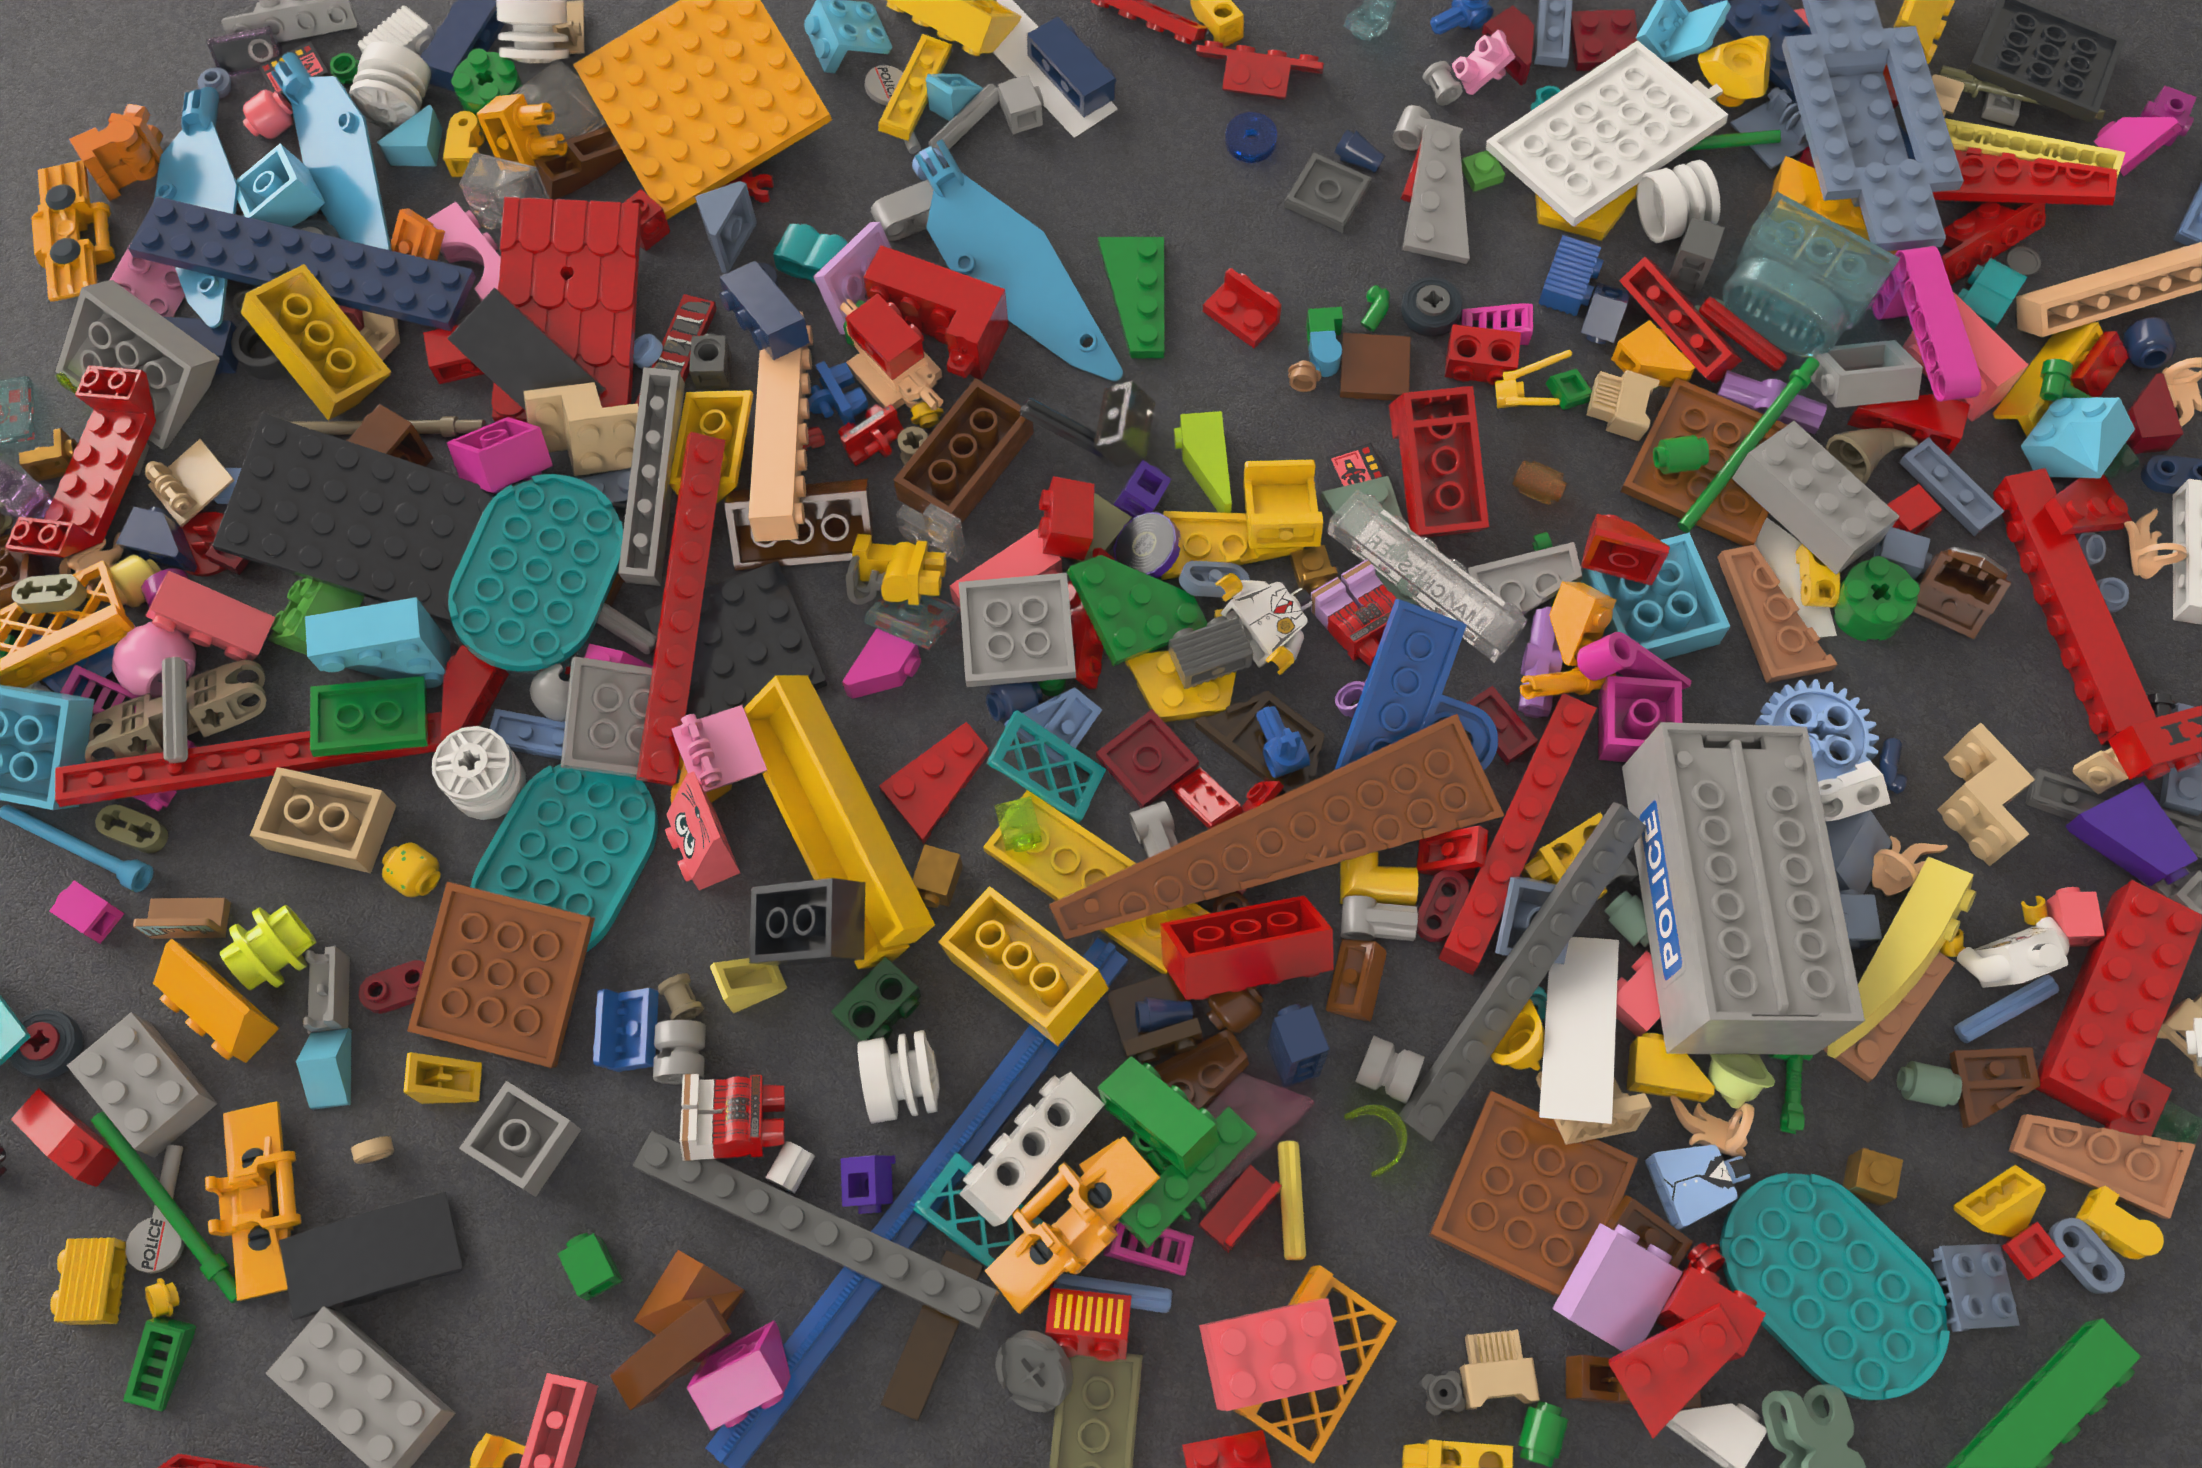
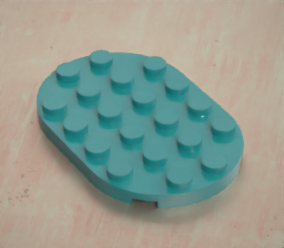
(536, 573)
(573, 844)
(1836, 1286)

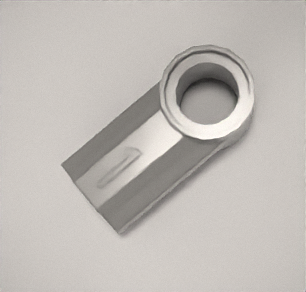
(1411, 126)
(1154, 828)
(1369, 920)

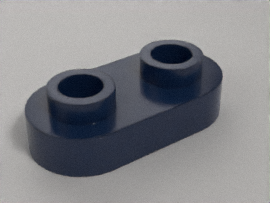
(2178, 468)

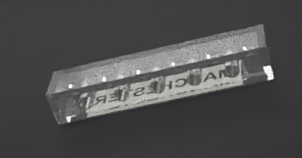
(1426, 574)

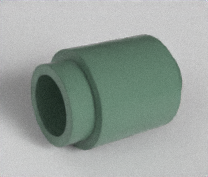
(1629, 918)
(1929, 1084)

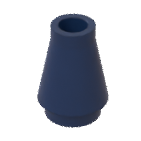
(1358, 151)
(1160, 1013)

